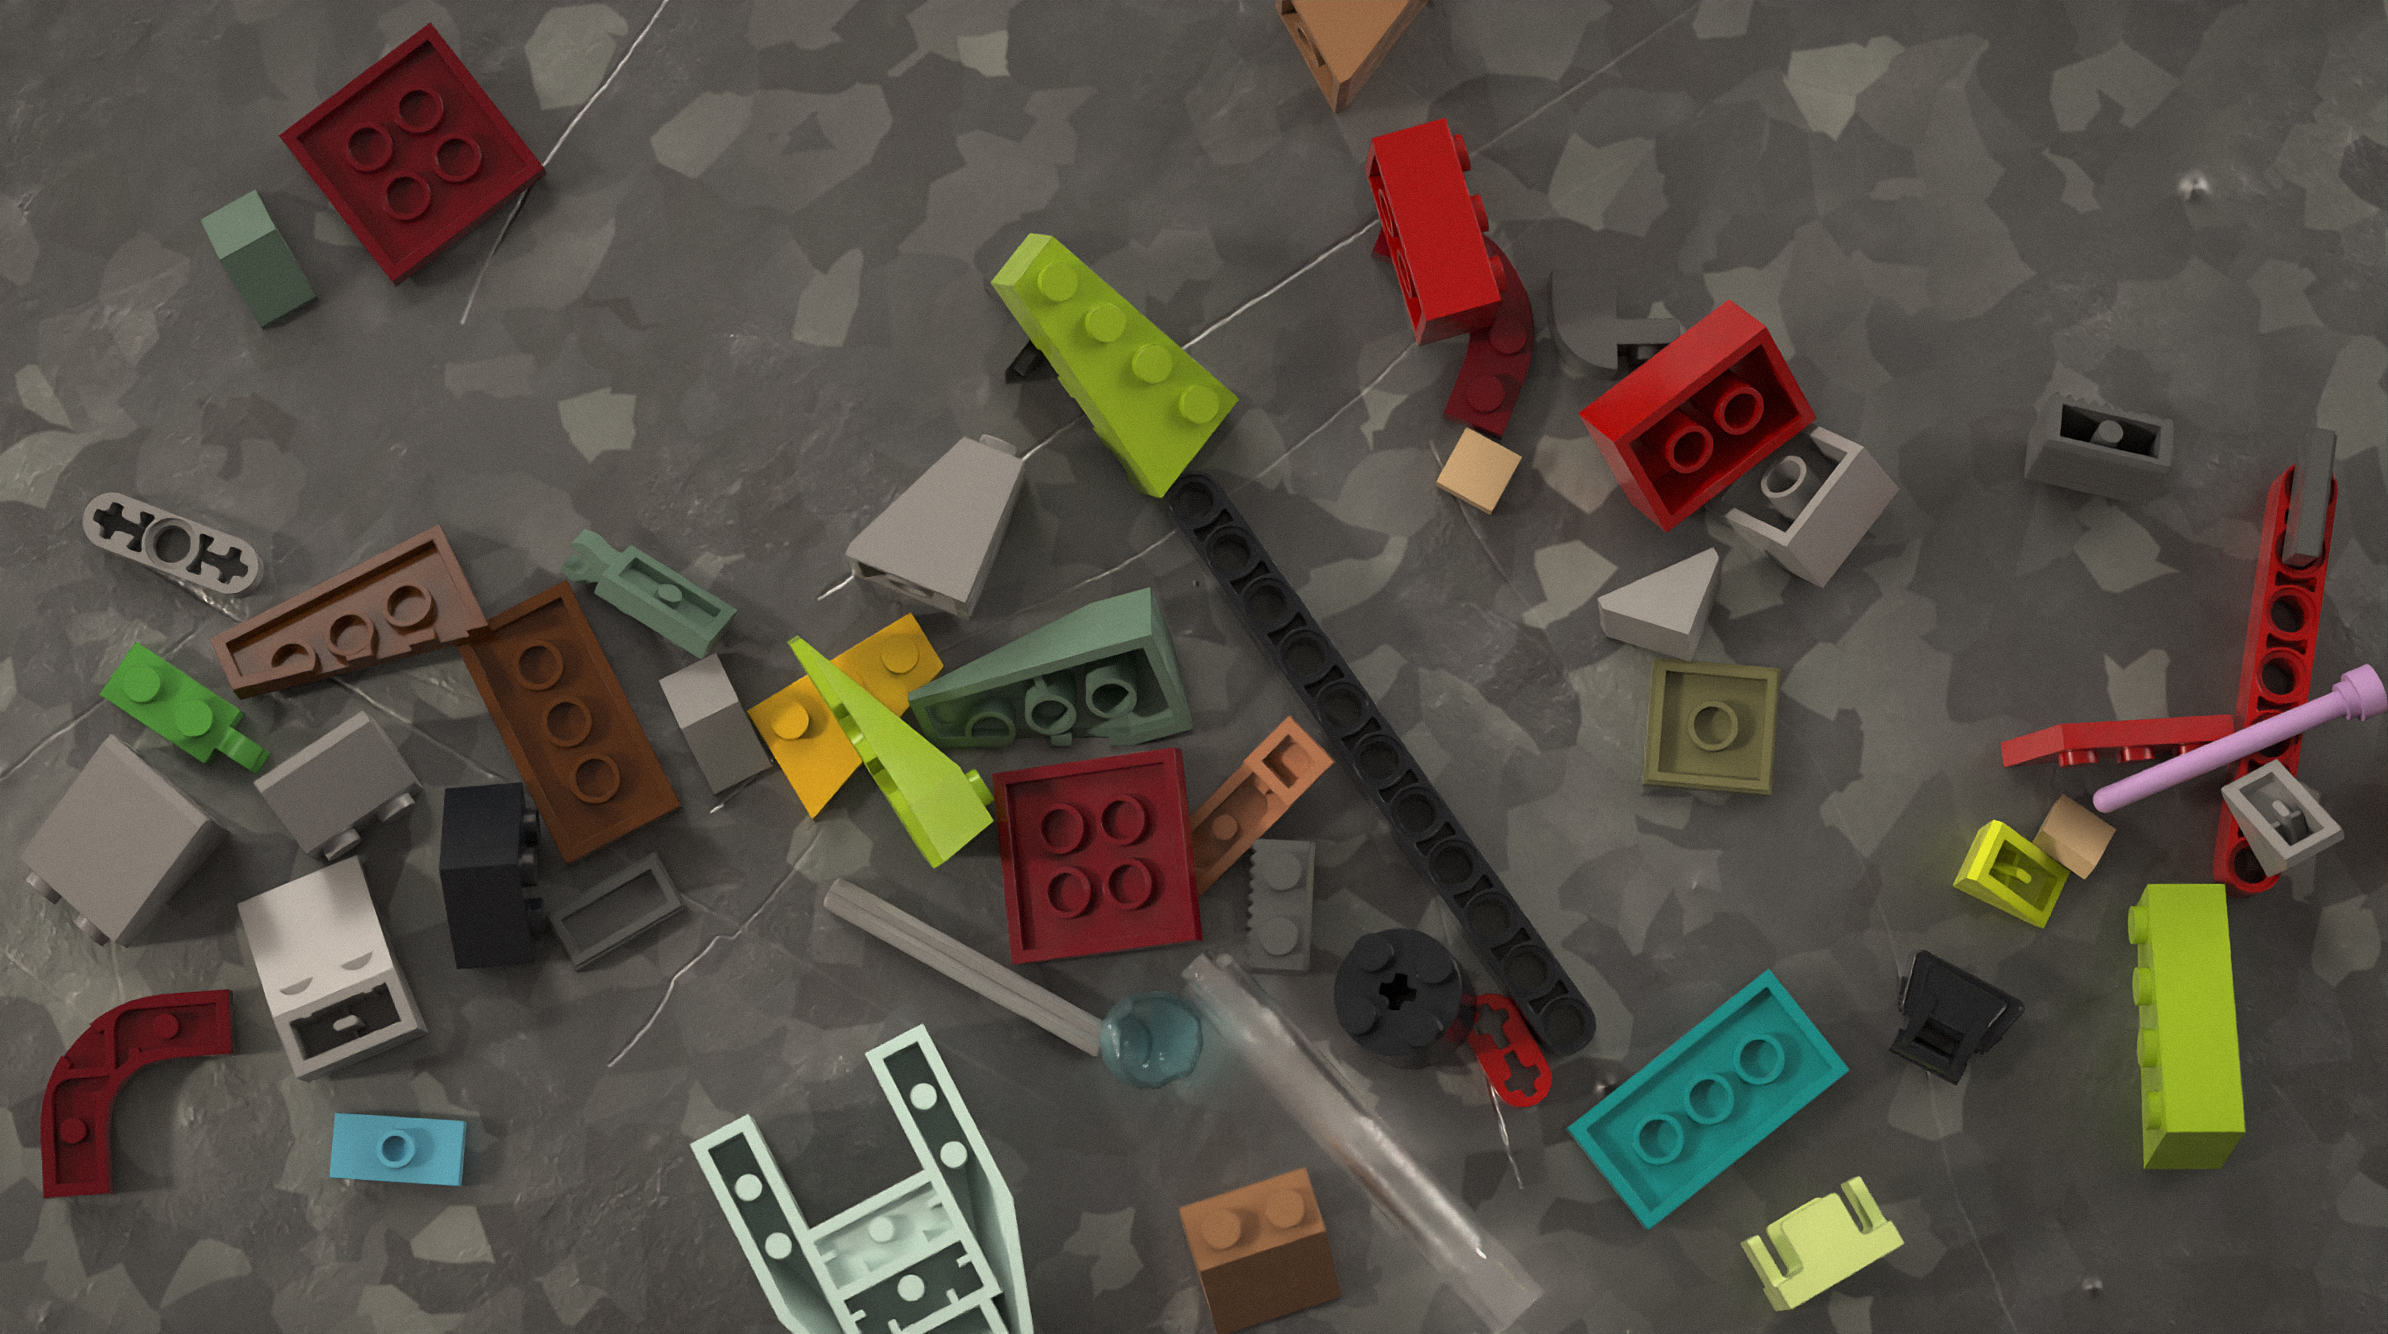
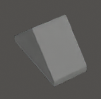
(1665, 608)
(715, 724)
(2279, 818)

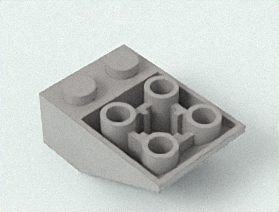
(330, 970)

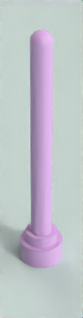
(2357, 695)

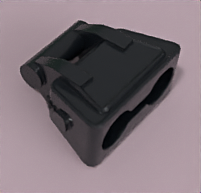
(1953, 1005)

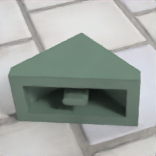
(258, 259)

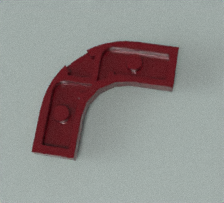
(1495, 355)
(101, 1062)

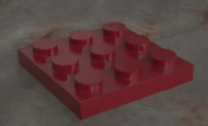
(413, 154)
(1097, 856)

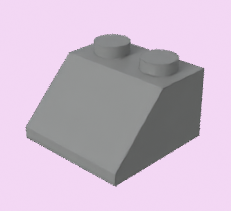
(1807, 502)
(340, 787)

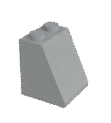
(945, 528)
(120, 844)

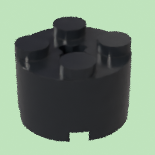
(1381, 970)

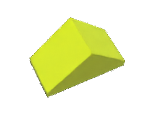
(2011, 874)

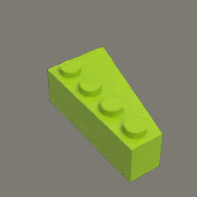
(1125, 373)
(2186, 1027)

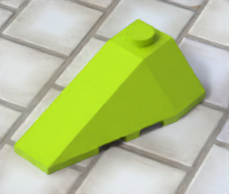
(922, 784)

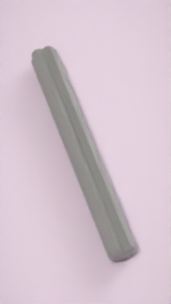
(964, 965)

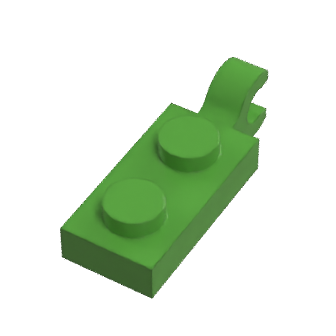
(181, 709)

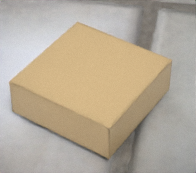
(1478, 471)
(2074, 836)

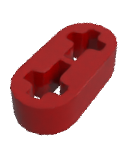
(1520, 1043)

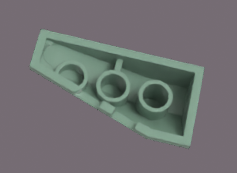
(1082, 676)

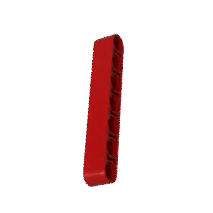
(2270, 645)

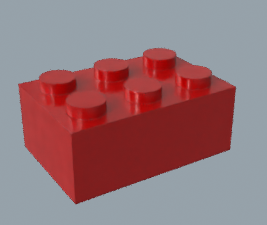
(1435, 231)
(1698, 415)

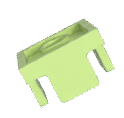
(1821, 1245)

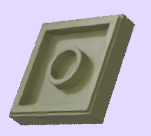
(1711, 727)

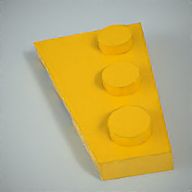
(807, 735)

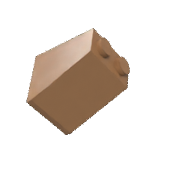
(1346, 39)
(1260, 1251)

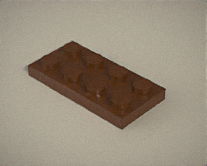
(568, 724)

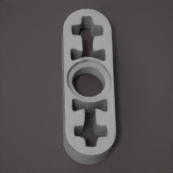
(136, 512)

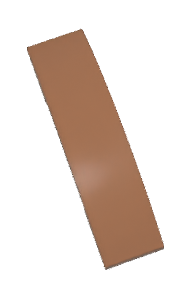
(1254, 800)

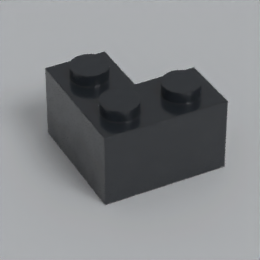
(490, 875)

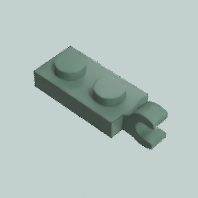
(650, 593)

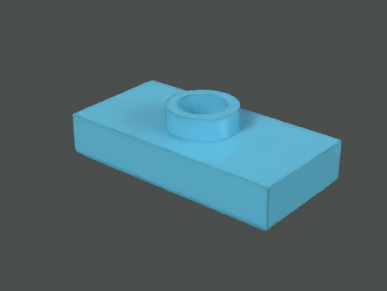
(398, 1149)

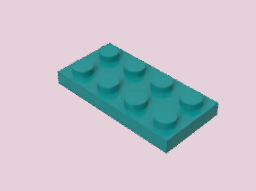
(1707, 1099)

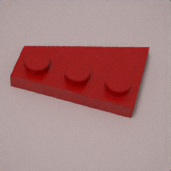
(2127, 740)

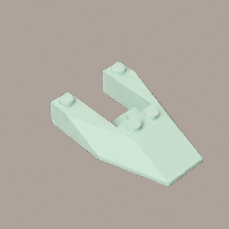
(907, 1261)

